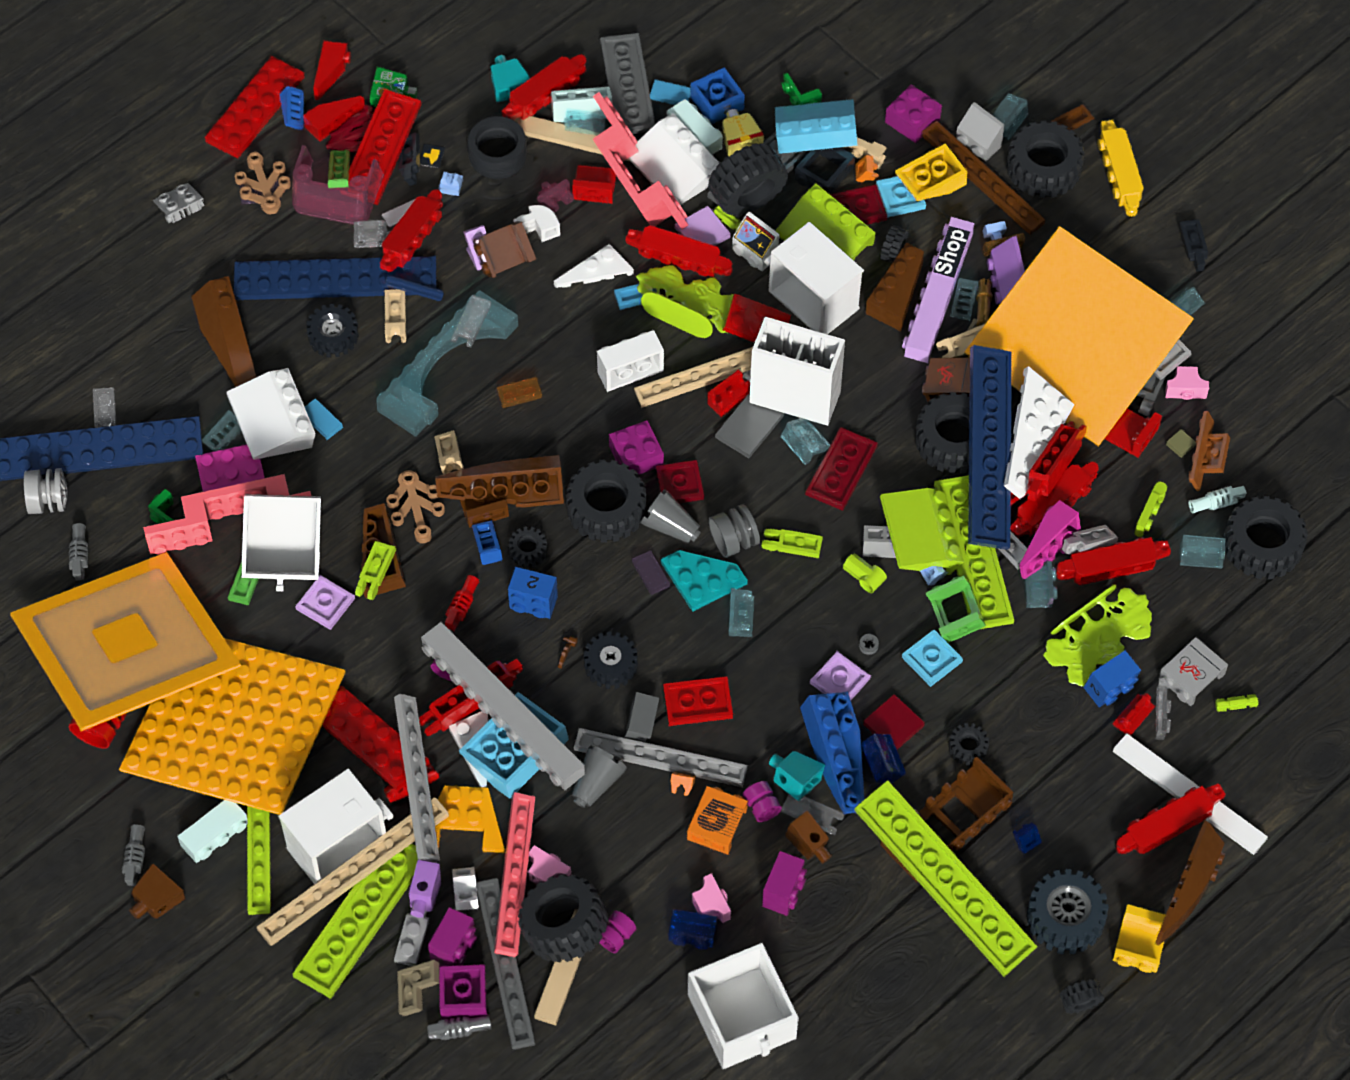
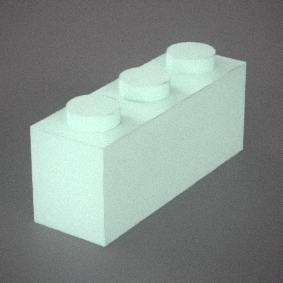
(577, 101)
(698, 125)
(213, 830)

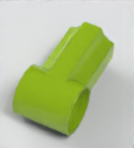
(869, 576)

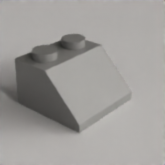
(980, 132)

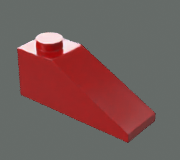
(331, 66)
(331, 116)

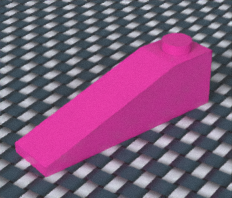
(1049, 538)

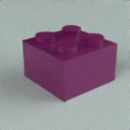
(913, 113)
(637, 448)
(784, 883)
(452, 939)
(462, 991)

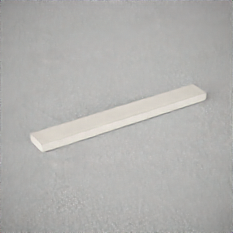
(1178, 784)

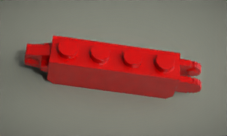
(537, 90)
(411, 230)
(679, 251)
(1055, 459)
(1071, 486)
(1113, 561)
(456, 705)
(1170, 820)

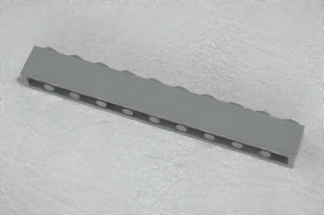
(502, 706)

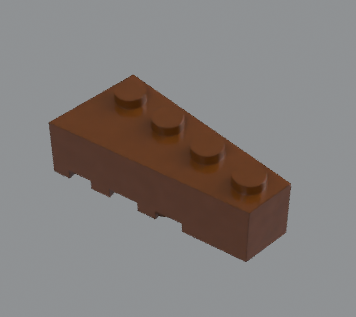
(895, 290)
(378, 528)

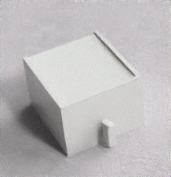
(815, 279)
(281, 537)
(333, 825)
(742, 1006)

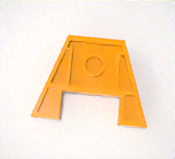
(472, 811)

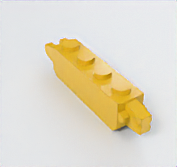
(1121, 167)

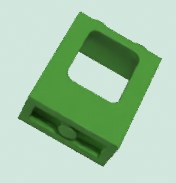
(960, 627)

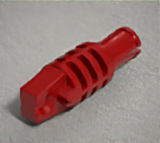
(461, 603)

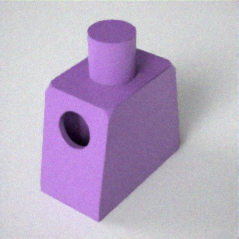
(424, 887)

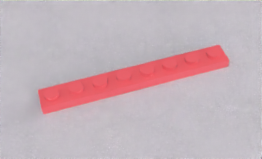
(514, 874)

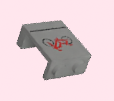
(1192, 670)

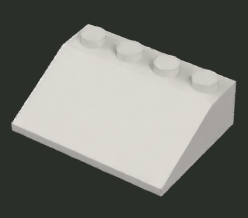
(674, 159)
(272, 415)

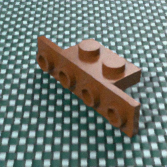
(1209, 453)

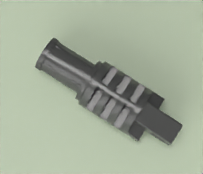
(78, 552)
(134, 855)
(458, 1027)

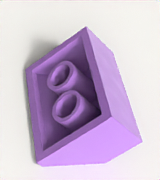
(1006, 267)

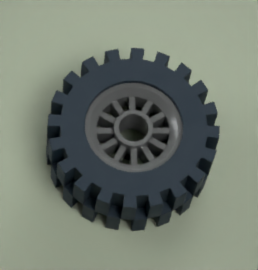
(1045, 918)

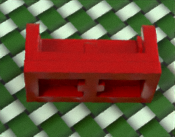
(728, 393)

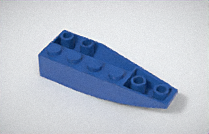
(837, 745)

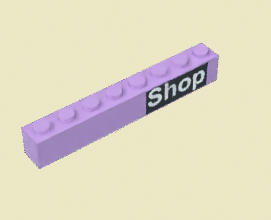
(938, 290)

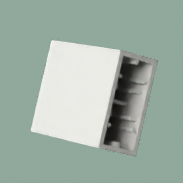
(796, 370)

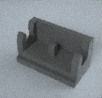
(641, 717)

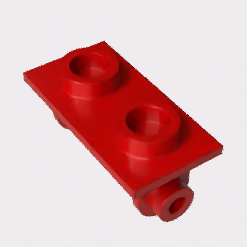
(1134, 714)

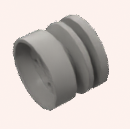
(45, 491)

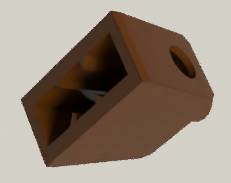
(808, 837)
(155, 894)

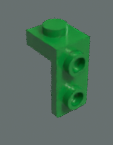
(795, 97)
(159, 506)

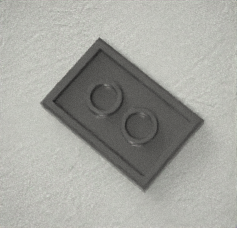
(748, 427)

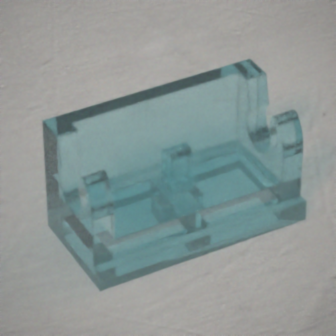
(1011, 113)
(1202, 551)
(741, 613)

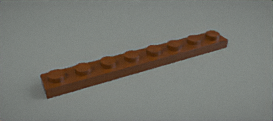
(986, 180)

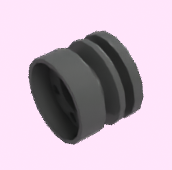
(736, 529)

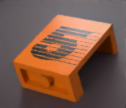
(716, 819)

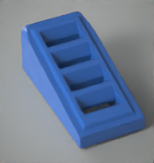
(295, 110)
(488, 554)

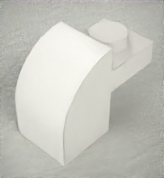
(542, 220)

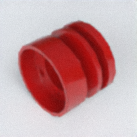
(98, 735)

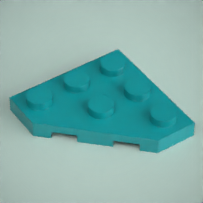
(702, 577)

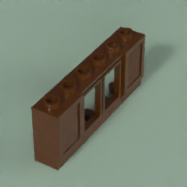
(979, 791)

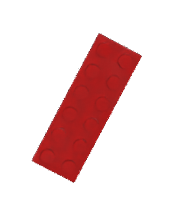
(253, 107)
(385, 136)
(367, 737)

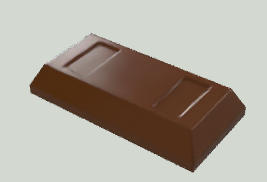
(1074, 118)

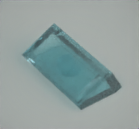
(1189, 301)

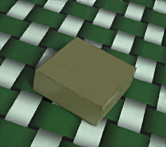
(1181, 443)

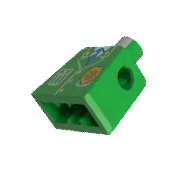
(390, 81)

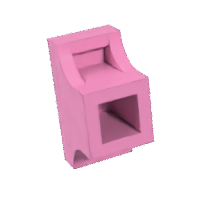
(1187, 384)
(545, 866)
(711, 900)

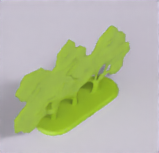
(697, 301)
(1099, 639)

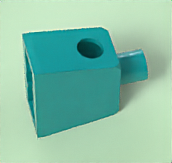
(506, 77)
(796, 773)

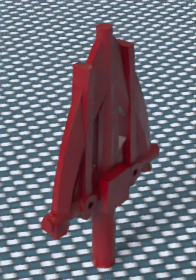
(345, 139)

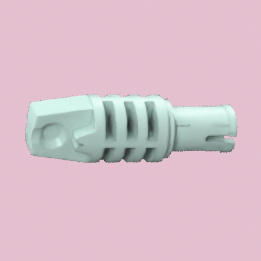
(1218, 499)

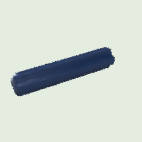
(414, 288)

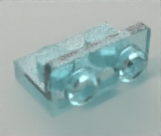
(804, 439)
(1040, 587)

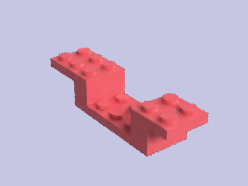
(617, 146)
(205, 506)

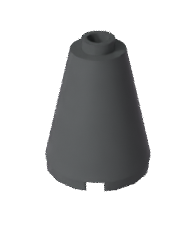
(671, 519)
(599, 775)

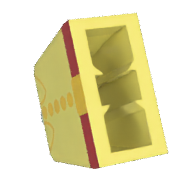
(740, 131)

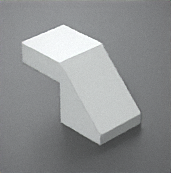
(465, 888)

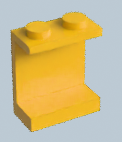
(1137, 939)

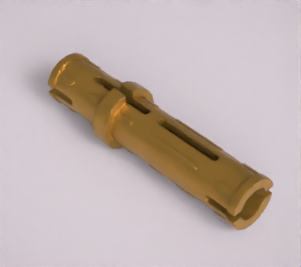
(984, 298)

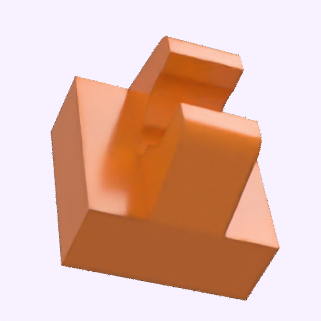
(865, 169)
(682, 779)

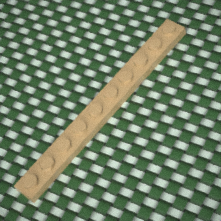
(344, 878)

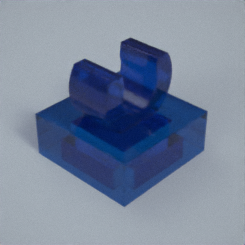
(1027, 837)

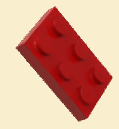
(747, 316)
(698, 701)

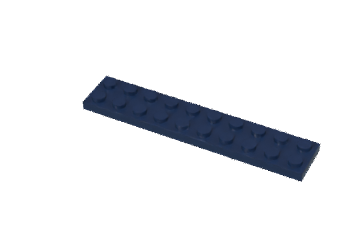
(325, 277)
(101, 447)
(989, 447)

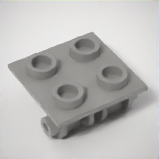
(178, 199)

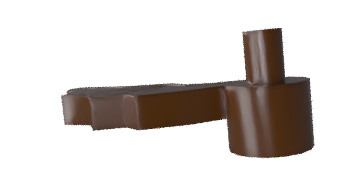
(572, 641)

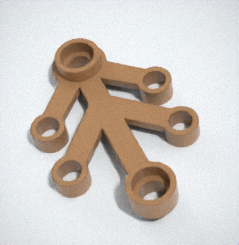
(256, 162)
(414, 501)

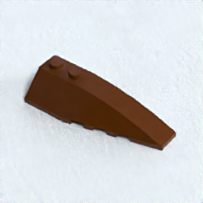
(223, 329)
(519, 481)
(1194, 880)

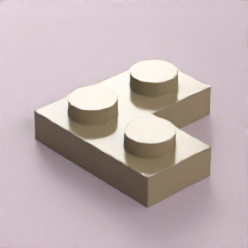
(411, 983)

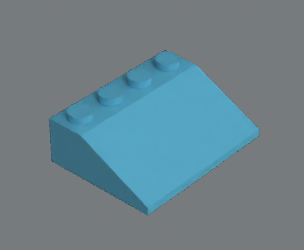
(815, 126)
(500, 758)

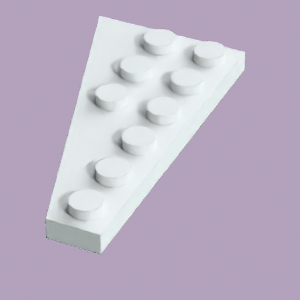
(1036, 422)

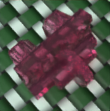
(553, 193)

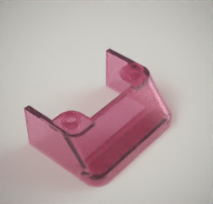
(334, 204)

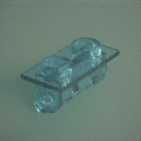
(584, 123)

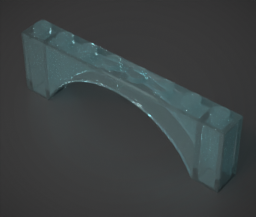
(498, 324)

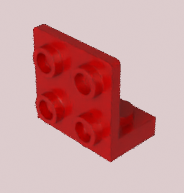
(594, 184)
(1134, 432)

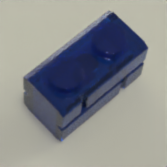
(883, 758)
(692, 929)

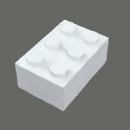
(630, 360)

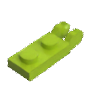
(1151, 507)
(793, 542)
(375, 569)

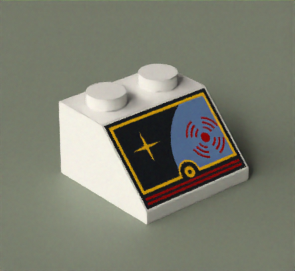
(755, 241)

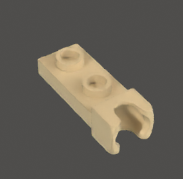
(865, 148)
(395, 314)
(959, 343)
(448, 452)

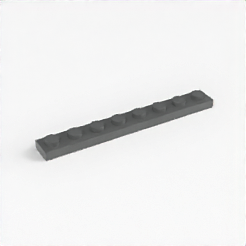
(506, 970)

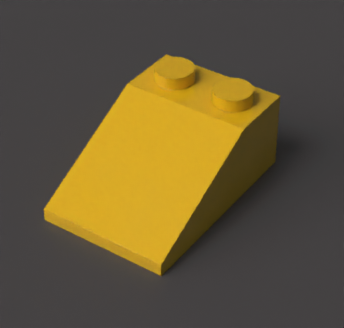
(933, 174)

